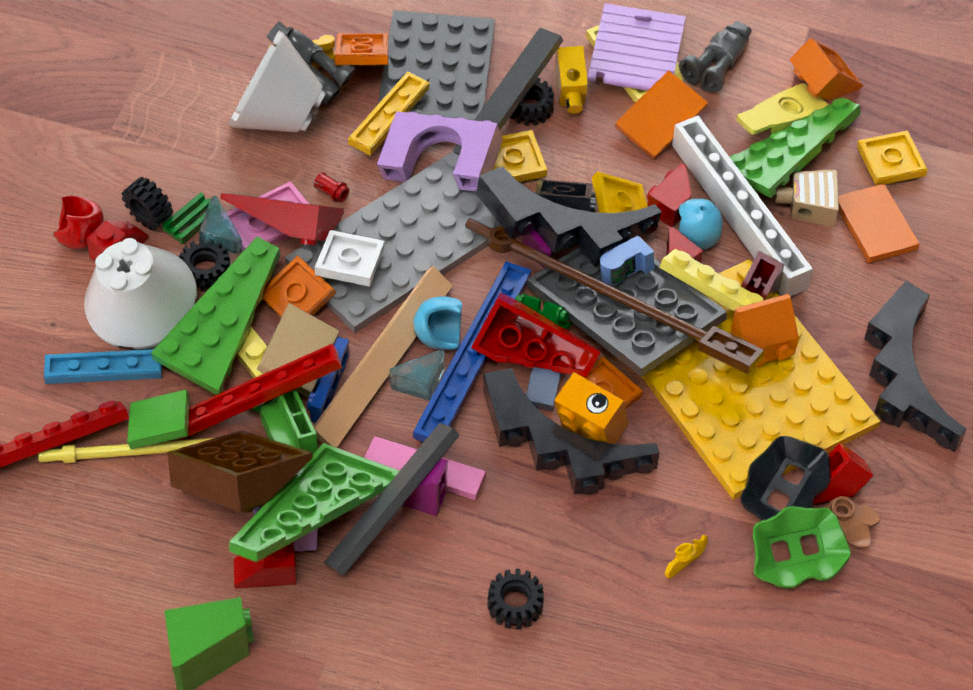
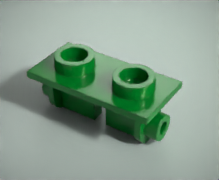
(551, 311)

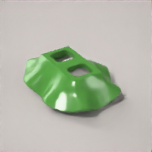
(790, 526)

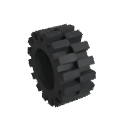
(537, 111)
(147, 203)
(206, 252)
(515, 583)

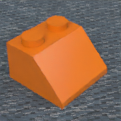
(824, 71)
(768, 326)

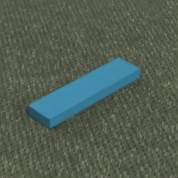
(101, 366)

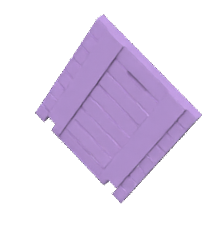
(635, 46)

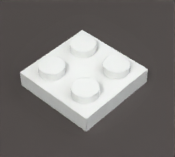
(349, 258)

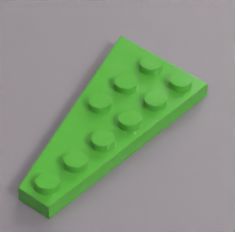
(791, 149)
(217, 325)
(314, 496)

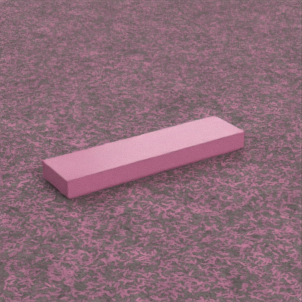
(461, 478)

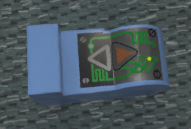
(626, 260)

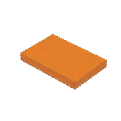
(361, 49)
(654, 116)
(876, 223)

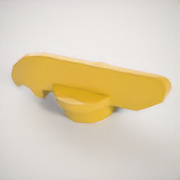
(685, 555)

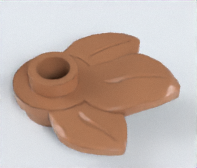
(854, 521)

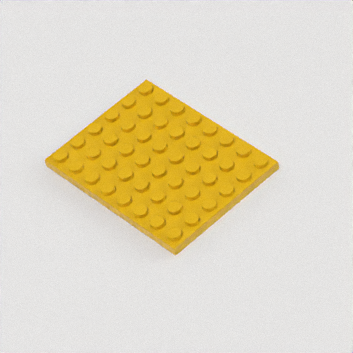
(738, 414)

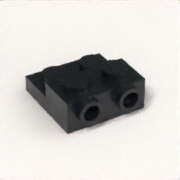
(569, 194)

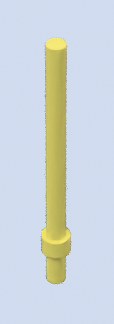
(70, 453)

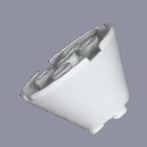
(279, 92)
(138, 294)

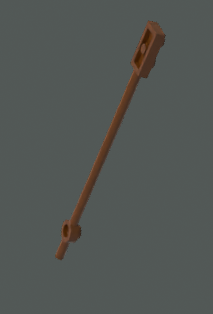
(714, 343)

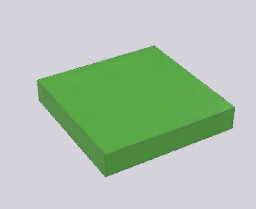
(158, 419)

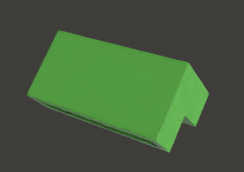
(289, 422)

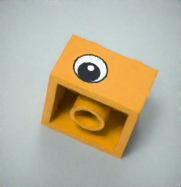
(591, 410)

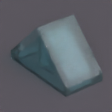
(219, 227)
(419, 376)

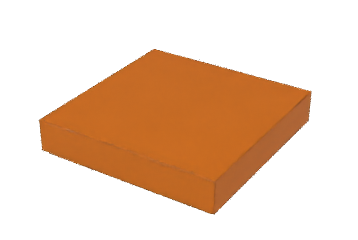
(299, 287)
(614, 381)

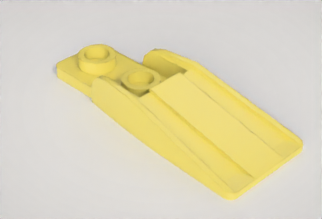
(781, 110)

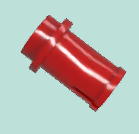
(337, 190)

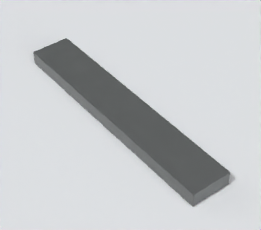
(519, 79)
(391, 499)

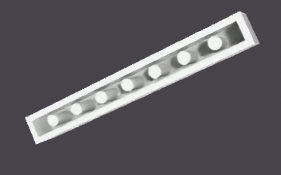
(739, 202)

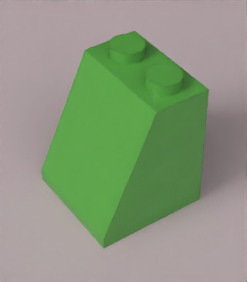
(207, 640)

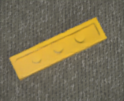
(377, 124)

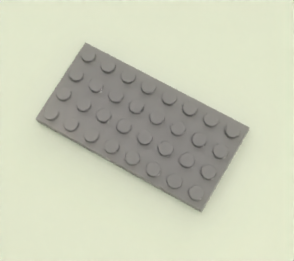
(420, 229)

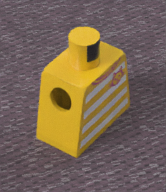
(571, 86)

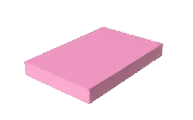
(251, 227)

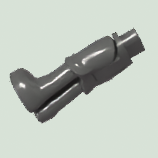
(722, 50)
(310, 51)

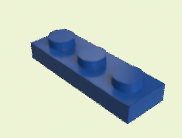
(328, 384)

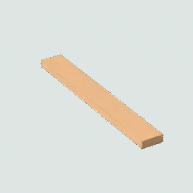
(377, 362)

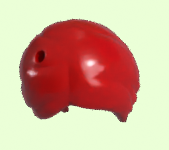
(77, 220)

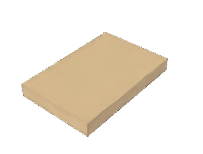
(294, 338)

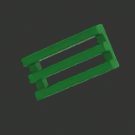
(187, 216)

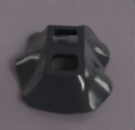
(767, 471)

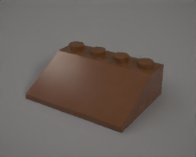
(235, 469)

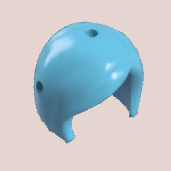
(701, 222)
(439, 323)

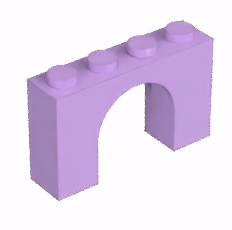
(415, 132)

